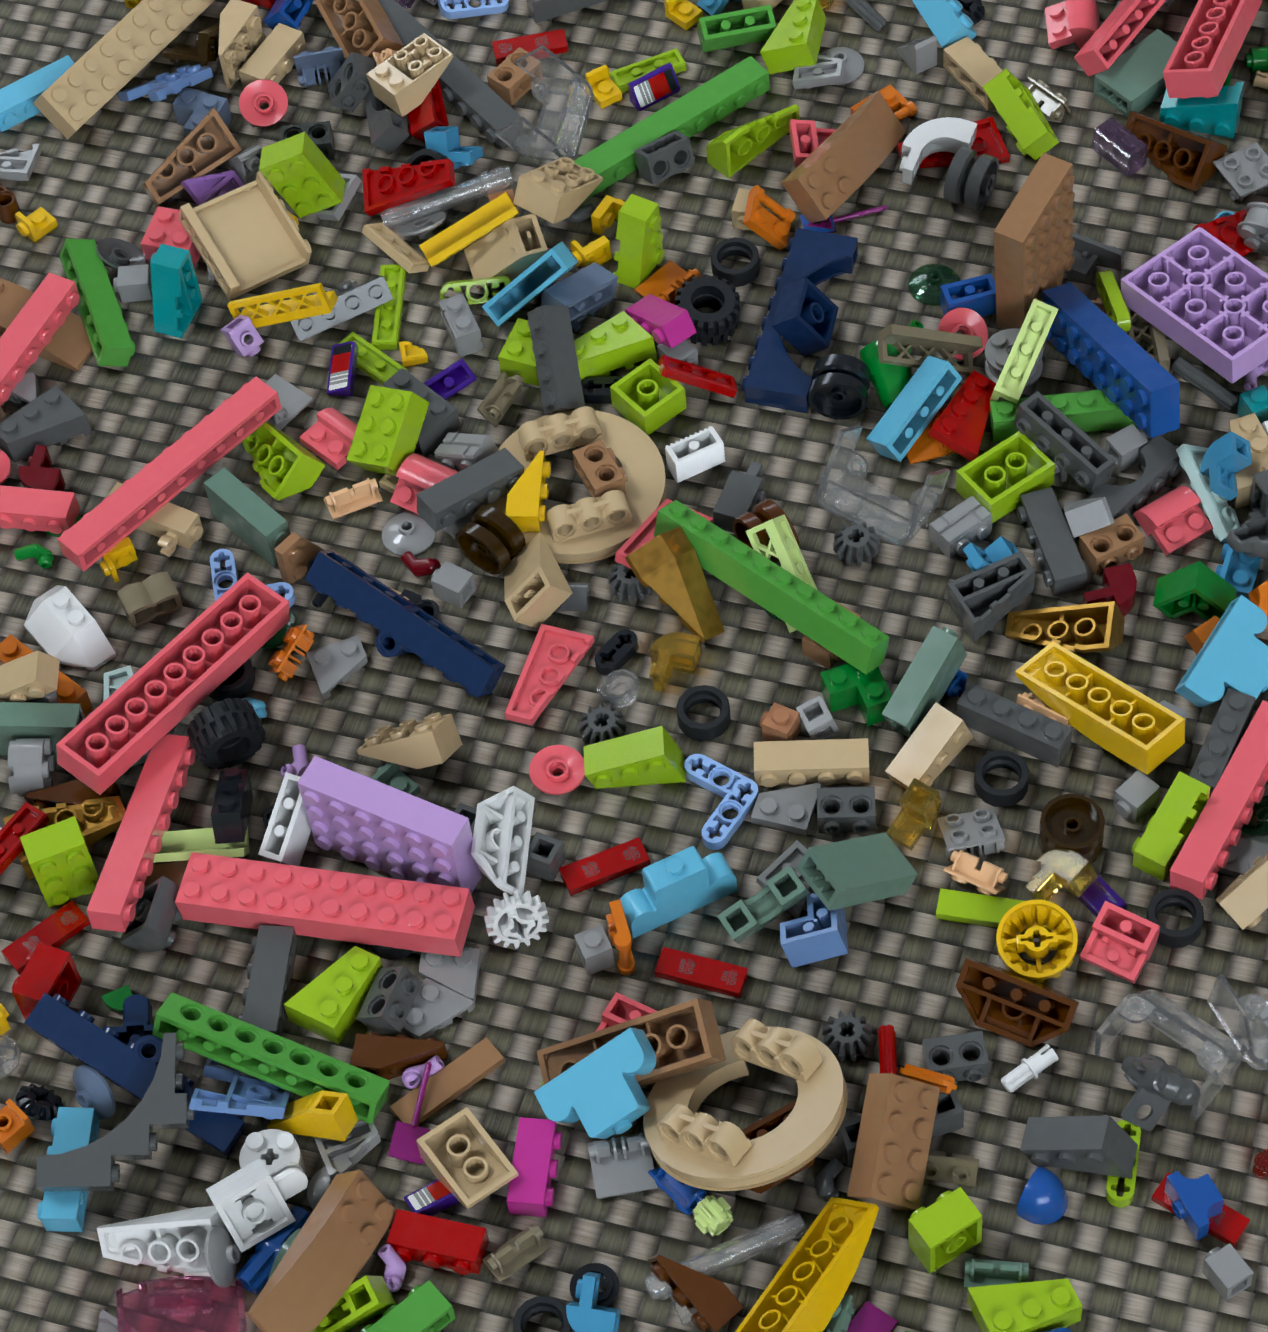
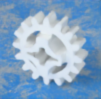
(516, 919)

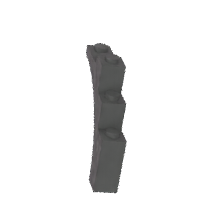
(133, 1139)

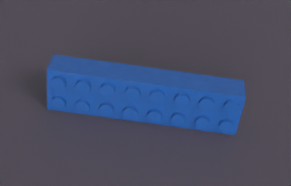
(1113, 361)

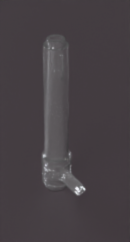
(449, 197)
(730, 1254)

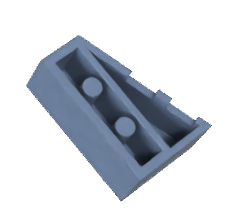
(582, 292)

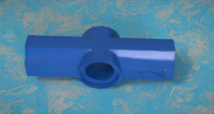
(257, 1270)

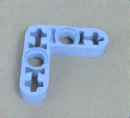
(468, 11)
(231, 574)
(730, 793)

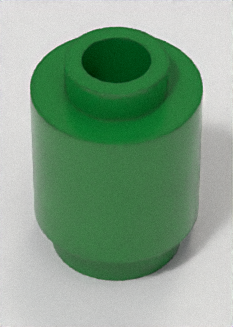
(1257, 59)

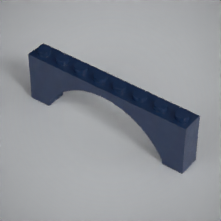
(772, 374)

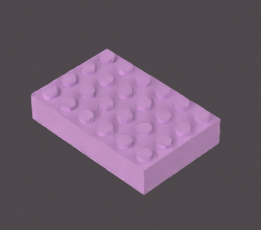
(1205, 302)
(387, 827)

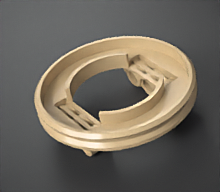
(598, 525)
(719, 1154)

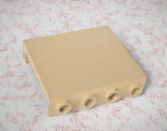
(246, 237)

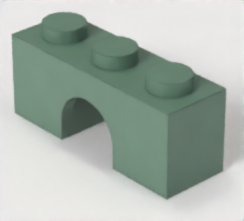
(773, 900)

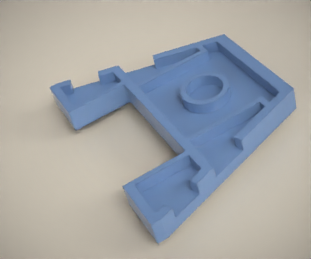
(168, 83)
(245, 1096)

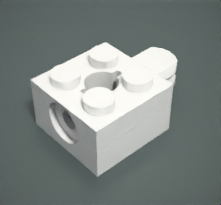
(266, 1210)

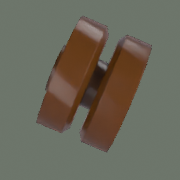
(760, 514)

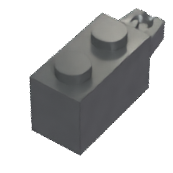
(739, 496)

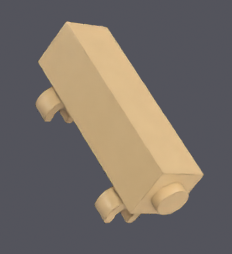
(172, 525)

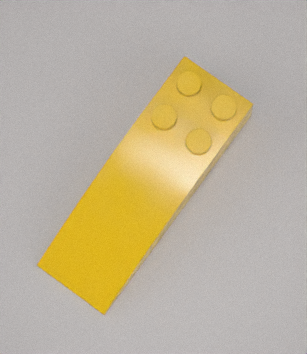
(1104, 707)
(816, 1272)

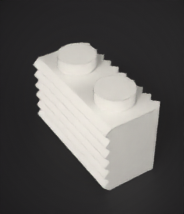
(694, 454)

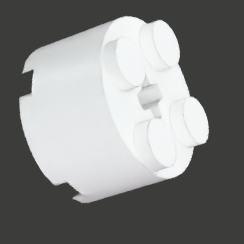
(273, 1147)

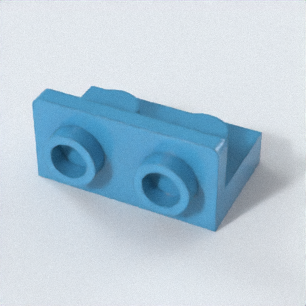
(1238, 570)

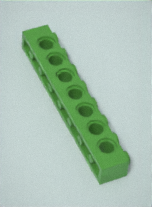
(268, 1055)

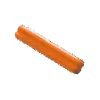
(930, 1077)

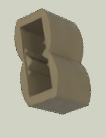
(149, 599)

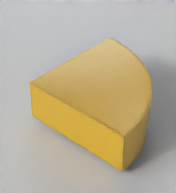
(412, 354)

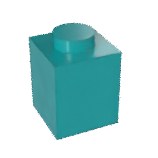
(1254, 402)

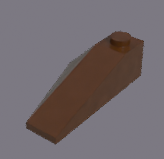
(1177, 152)

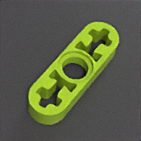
(457, 287)
(1113, 299)
(1129, 1184)

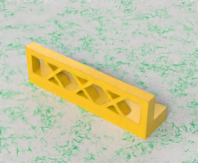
(469, 229)
(287, 310)

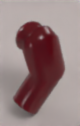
(420, 567)

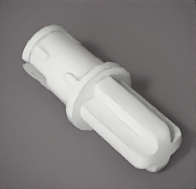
(1029, 1068)

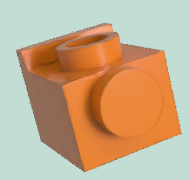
(14, 1126)

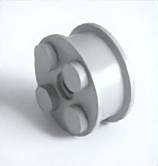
(1255, 226)
(997, 351)

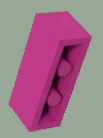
(662, 320)
(536, 1165)

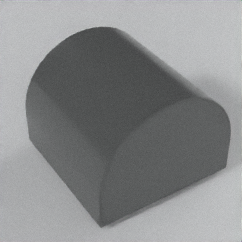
(578, 599)

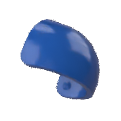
(1043, 1198)

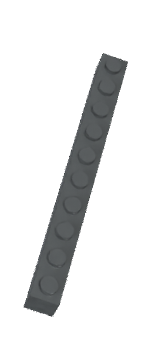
(458, 83)

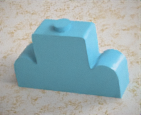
(530, 283)
(1229, 657)
(677, 888)
(602, 1087)

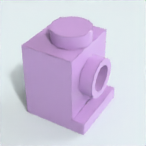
(235, 334)

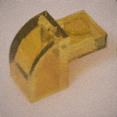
(673, 652)
(918, 812)
(1059, 870)

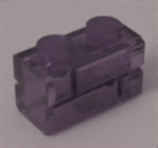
(1120, 147)

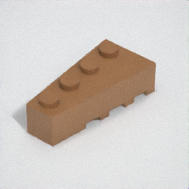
(197, 154)

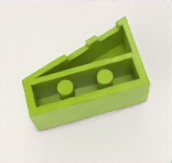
(795, 38)
(1021, 113)
(639, 241)
(613, 346)
(635, 760)
(1170, 826)
(335, 996)
(1025, 1306)

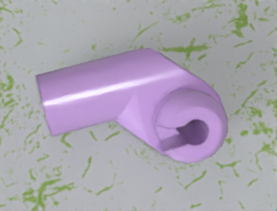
(1250, 379)
(300, 761)
(413, 1075)
(394, 1268)

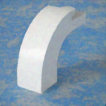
(934, 136)

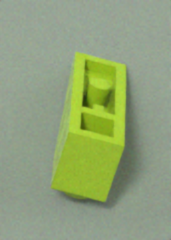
(358, 1305)

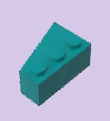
(1205, 115)
(174, 290)

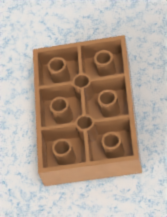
(1034, 240)

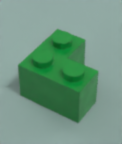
(1195, 590)
(848, 687)

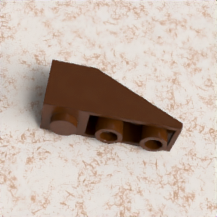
(70, 793)
(393, 1055)
(702, 1295)

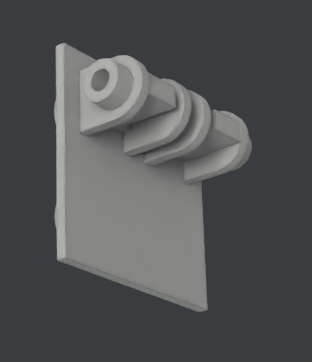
(1245, 171)
(291, 401)
(971, 831)
(621, 1165)

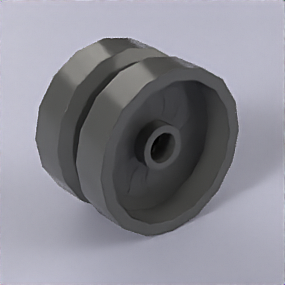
(971, 178)

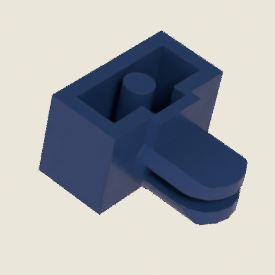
(136, 1021)

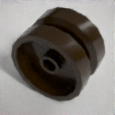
(490, 539)
(1072, 824)

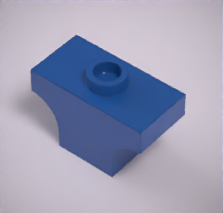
(1194, 1201)

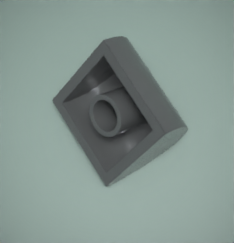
(154, 918)

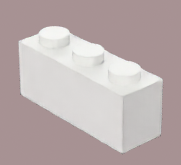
(288, 825)

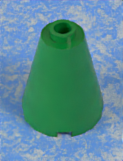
(885, 378)

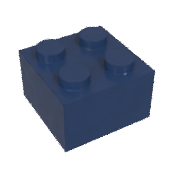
(805, 317)

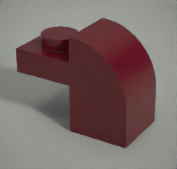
(39, 474)
(1118, 585)

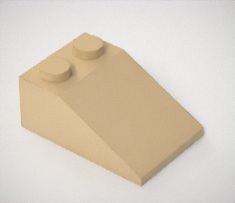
(465, 1158)

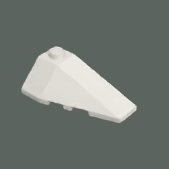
(163, 1241)

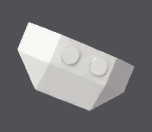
(68, 630)
(503, 838)

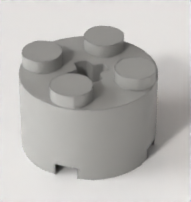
(30, 765)

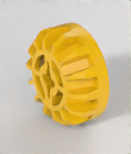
(1036, 918)

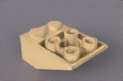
(238, 37)
(409, 74)
(555, 189)
(507, 249)
(534, 583)
(414, 742)

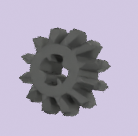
(856, 543)
(626, 585)
(601, 724)
(847, 1026)

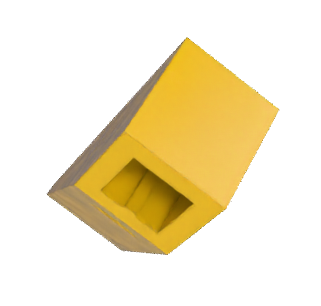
(527, 496)
(319, 1115)

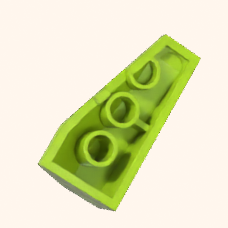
(744, 143)
(281, 462)

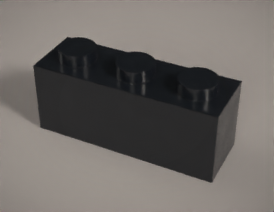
(232, 806)

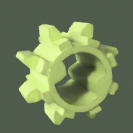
(712, 1215)

